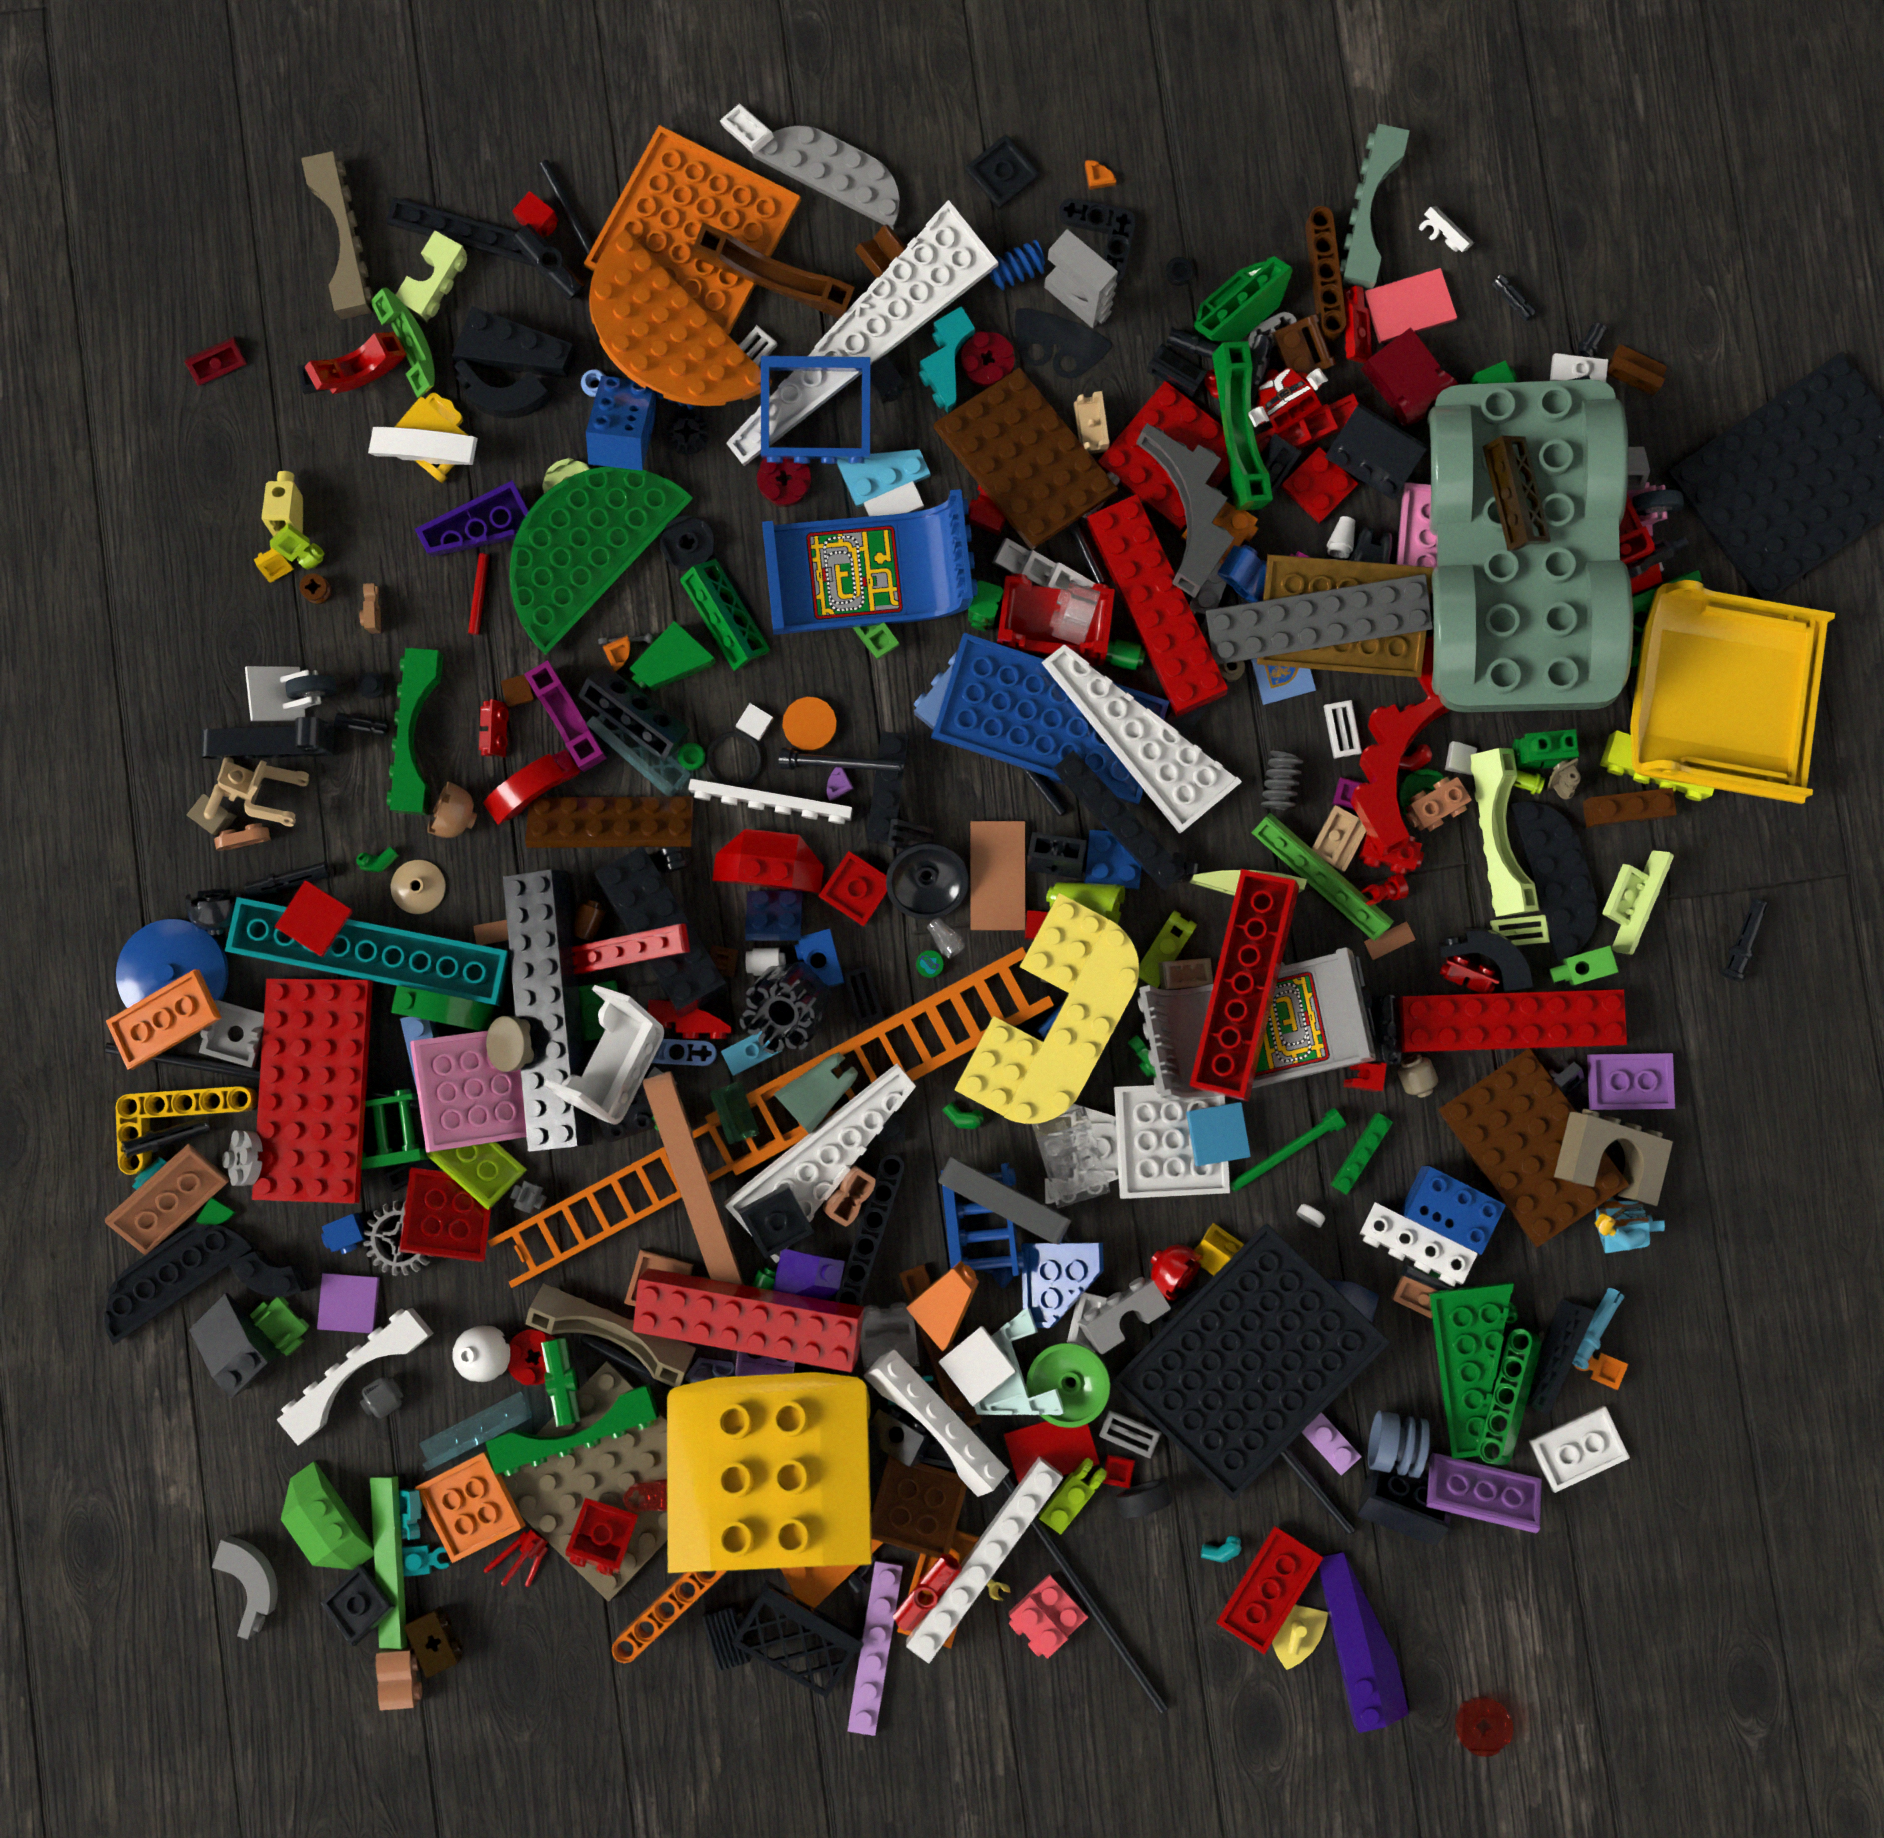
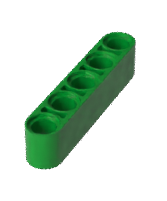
(1499, 1407)

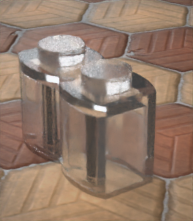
(1075, 613)

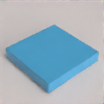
(1218, 1134)

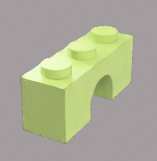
(423, 297)

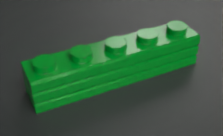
(1361, 1153)

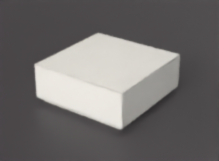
(754, 722)

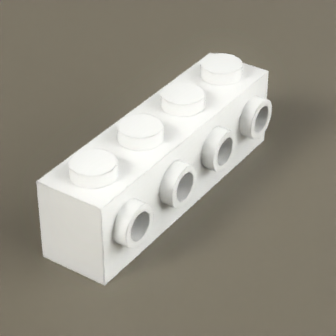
(1417, 1243)

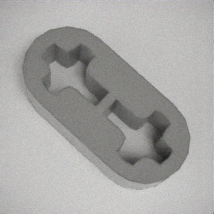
(1270, 325)

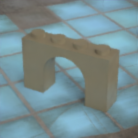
(1644, 1153)

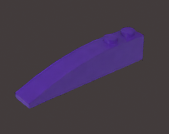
(1362, 1649)

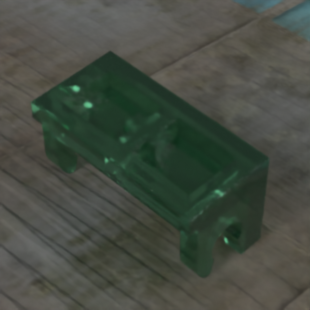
(735, 1112)

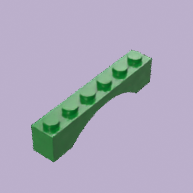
(1233, 379)
(420, 677)
(519, 1448)

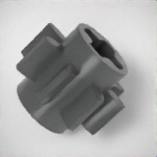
(528, 1197)

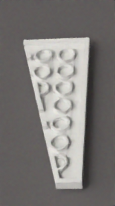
(1163, 762)
(825, 1156)

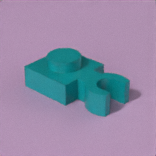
(409, 1513)
(418, 1559)

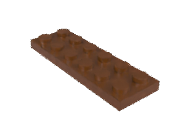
(610, 822)

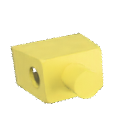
(282, 504)

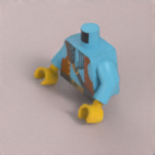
(1625, 1225)

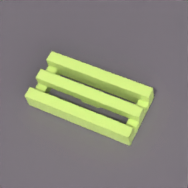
(1544, 929)

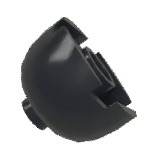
(211, 909)

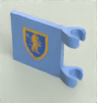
(1281, 682)

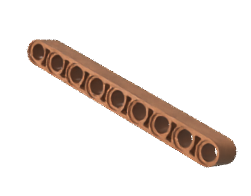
(692, 1178)

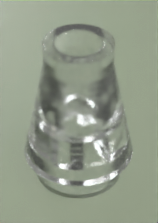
(946, 939)

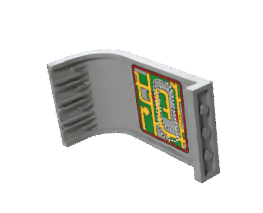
(1311, 1026)

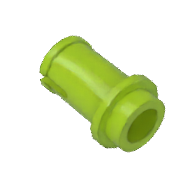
(1529, 782)

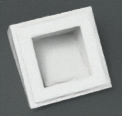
(1459, 758)

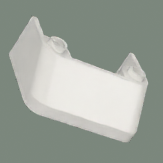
(618, 1061)

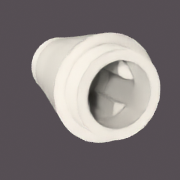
(1342, 539)

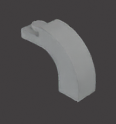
(256, 1575)

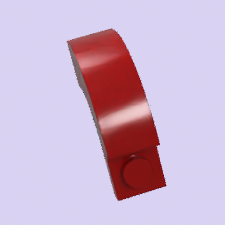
(360, 367)
(528, 783)

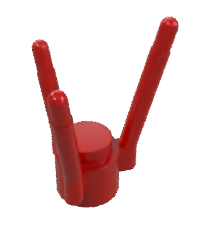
(532, 1545)

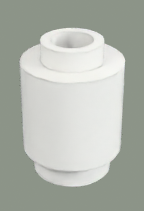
(762, 958)

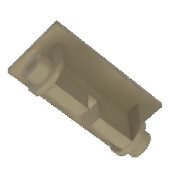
(1565, 779)

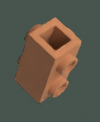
(1430, 808)

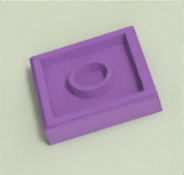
(348, 1303)

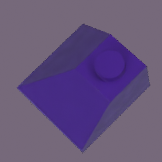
(808, 1274)

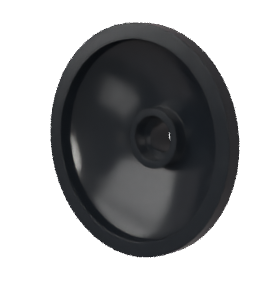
(927, 895)

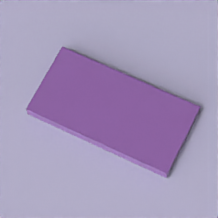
(1484, 1492)

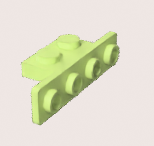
(1634, 899)

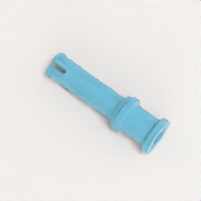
(1597, 1326)

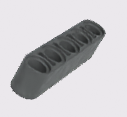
(1004, 1200)

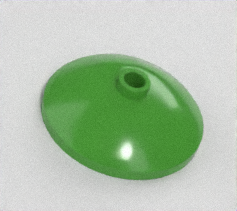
(1092, 1387)

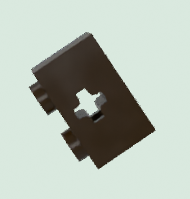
(434, 1656)

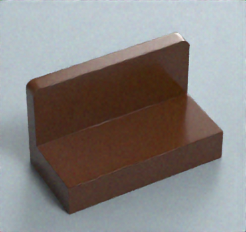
(880, 250)
(1636, 370)

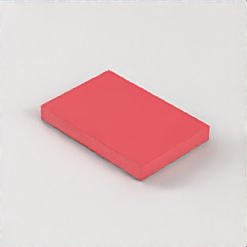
(1411, 302)

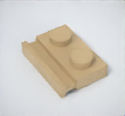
(1339, 838)

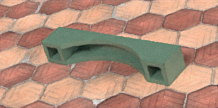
(1362, 258)

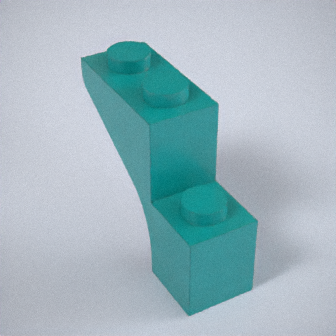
(939, 368)

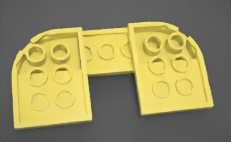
(1040, 1079)

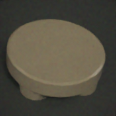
(509, 1043)

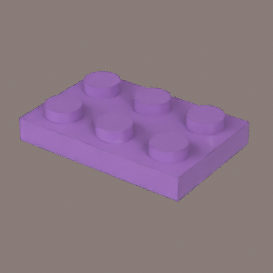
(1631, 1081)

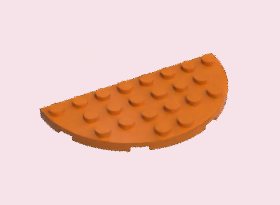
(662, 333)

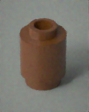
(588, 920)

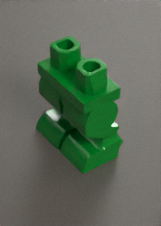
(1546, 748)

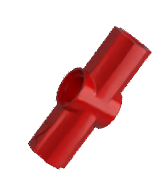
(917, 1602)

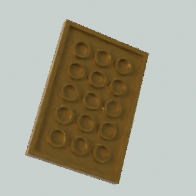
(1385, 655)

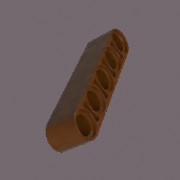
(1326, 261)

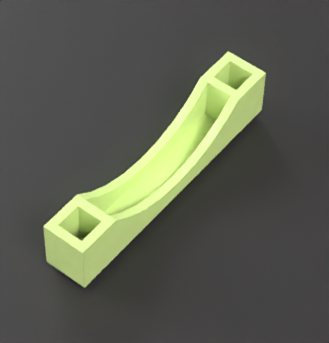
(1494, 777)

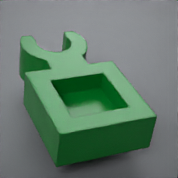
(1142, 1052)

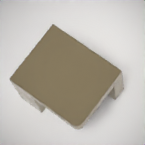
(221, 821)

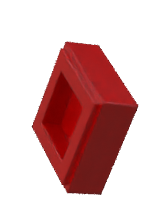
(1118, 1471)

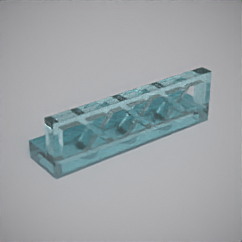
(638, 763)
(475, 1430)

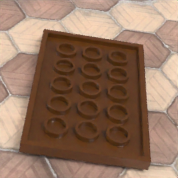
(1025, 458)
(1515, 1135)

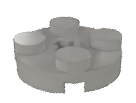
(242, 1158)

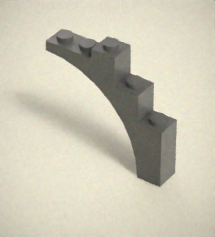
(1201, 503)

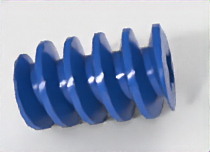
(1018, 264)

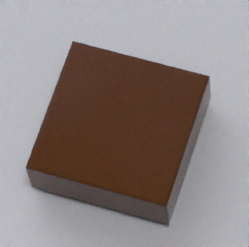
(517, 691)

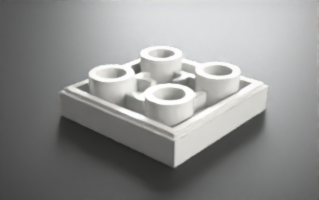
(977, 1366)

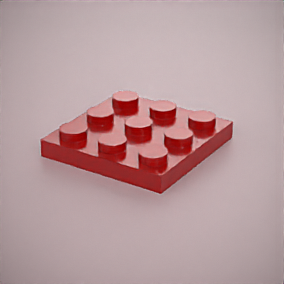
(443, 1218)

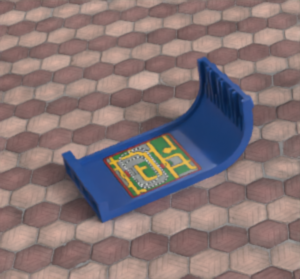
(870, 569)

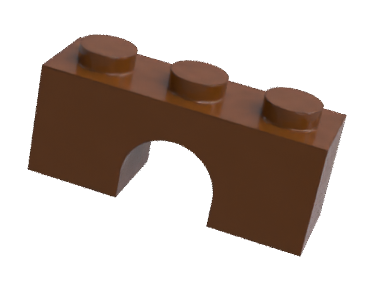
(1627, 807)

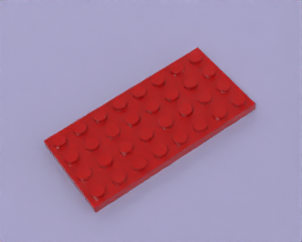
(313, 1089)

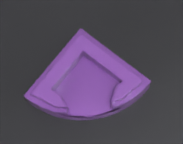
(838, 784)

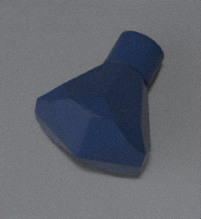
(1001, 1275)

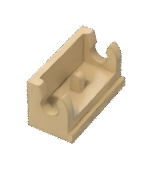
(1092, 423)

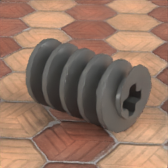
(1281, 780)

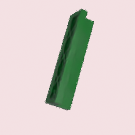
(719, 614)

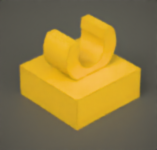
(273, 564)

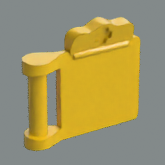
(433, 415)

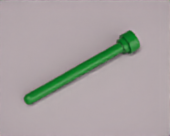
(1331, 1122)

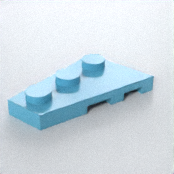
(882, 473)

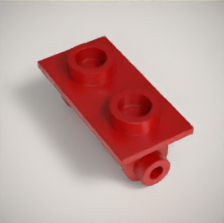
(495, 717)
(1480, 976)

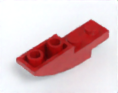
(690, 1025)

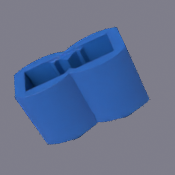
(1244, 572)

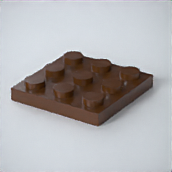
(917, 1507)

